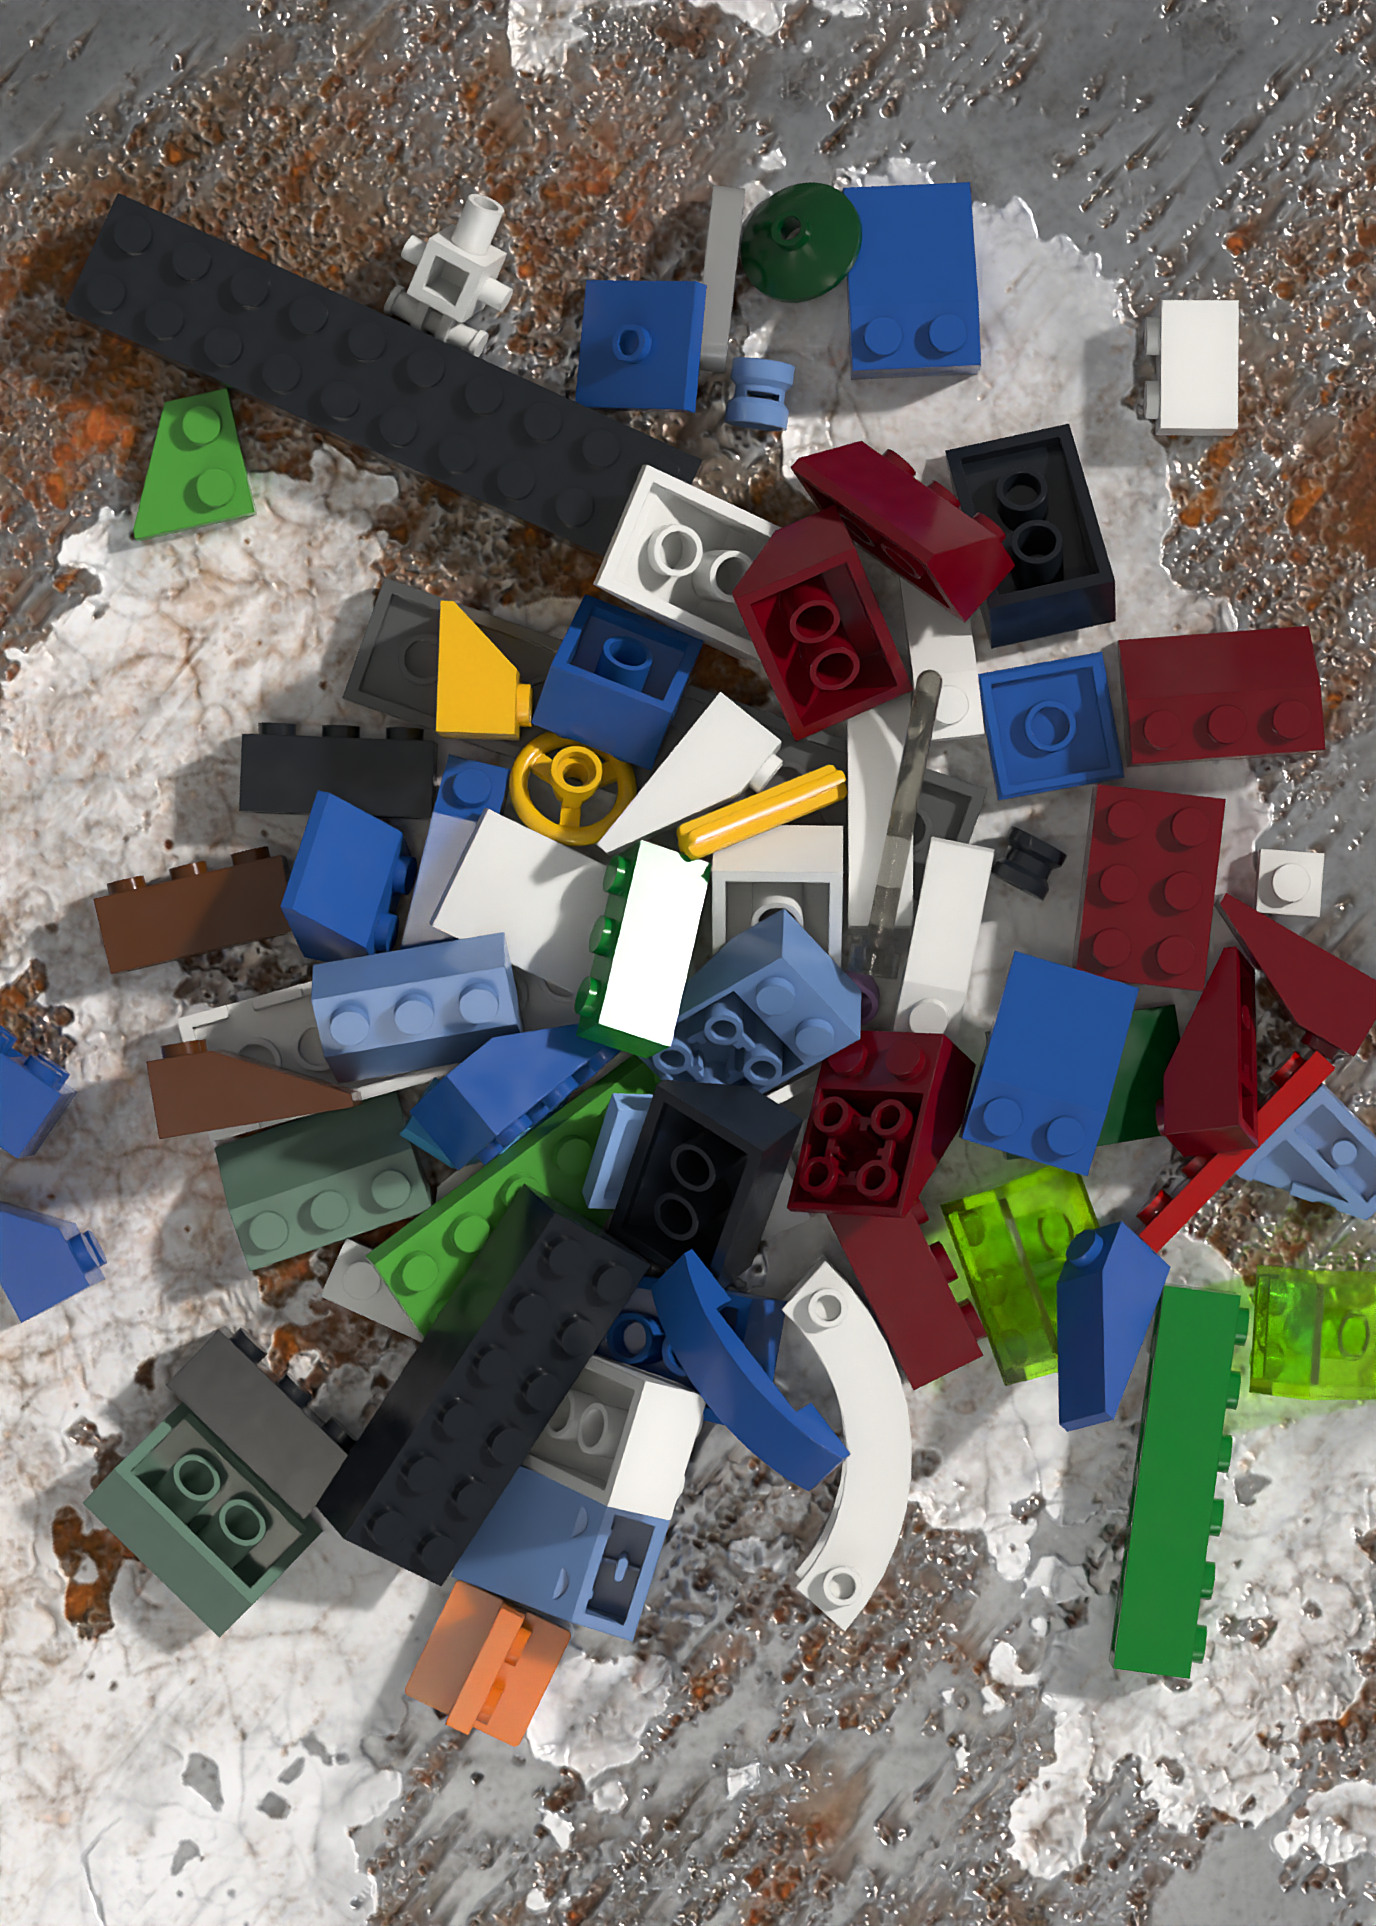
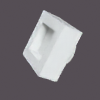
(1289, 882)

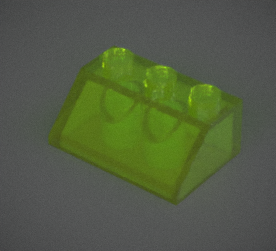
(1012, 1255)

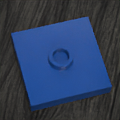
(641, 345)
(1050, 726)

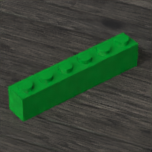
(1176, 1481)

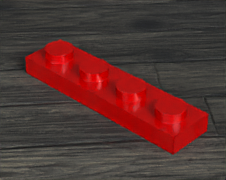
(1166, 1214)

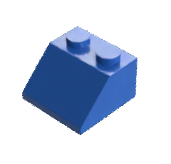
(616, 682)
(347, 882)
(44, 1260)

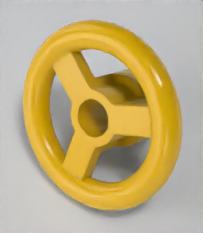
(573, 761)

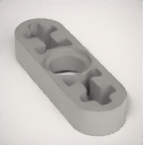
(720, 274)

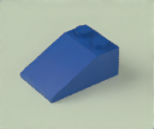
(914, 283)
(1049, 1064)
(641, 1342)

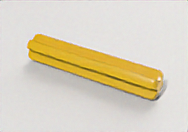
(761, 812)

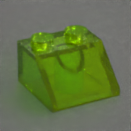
(1314, 1333)

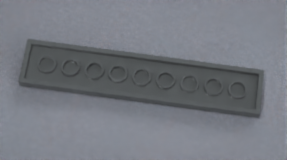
(400, 678)

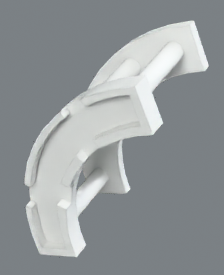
(876, 1477)

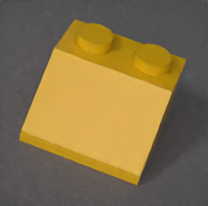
(477, 685)

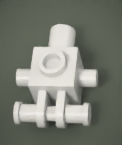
(454, 277)

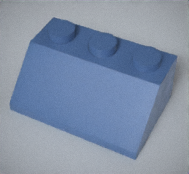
(414, 1006)

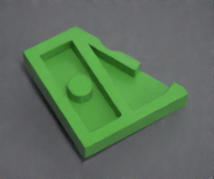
(194, 469)

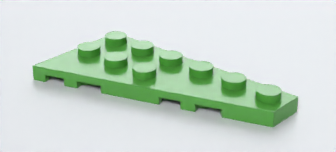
(438, 1247)

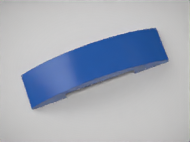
(734, 1383)

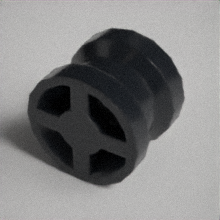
(1027, 863)

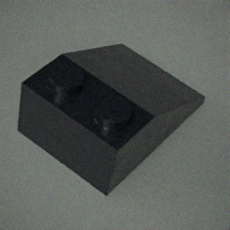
(1044, 507)

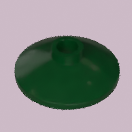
(816, 256)

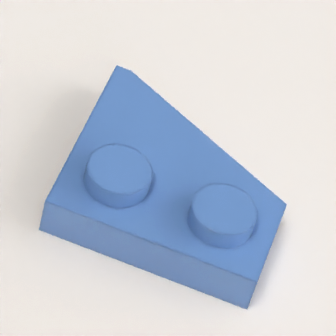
(1320, 1156)

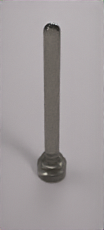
(876, 948)

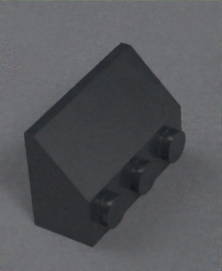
(705, 1175)

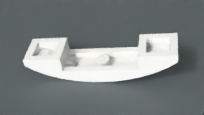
(873, 766)

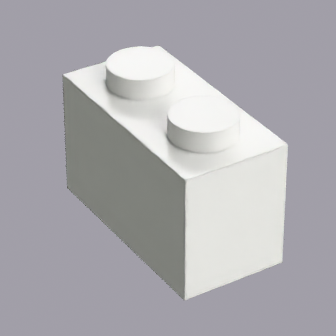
(1194, 367)

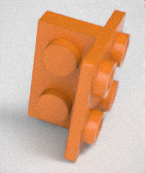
(487, 1663)

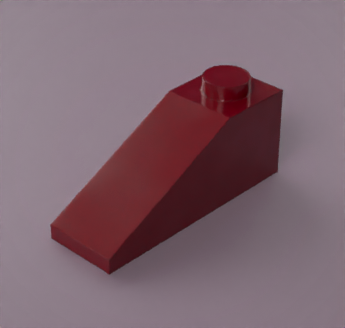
(1310, 985)
(1214, 1069)

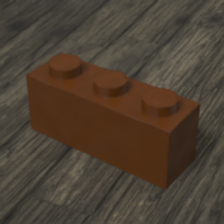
(193, 911)

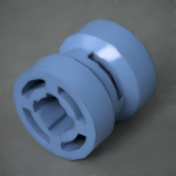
(759, 379)

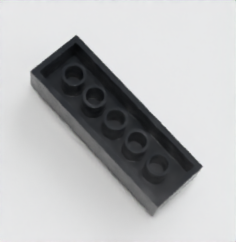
(482, 1386)

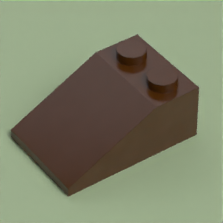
(222, 1089)

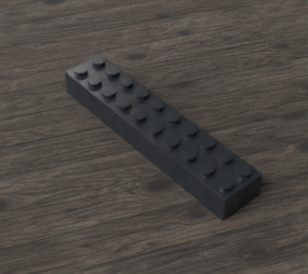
(365, 378)

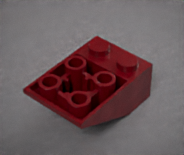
(880, 1123)

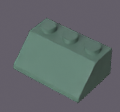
(322, 1180)
(201, 1519)

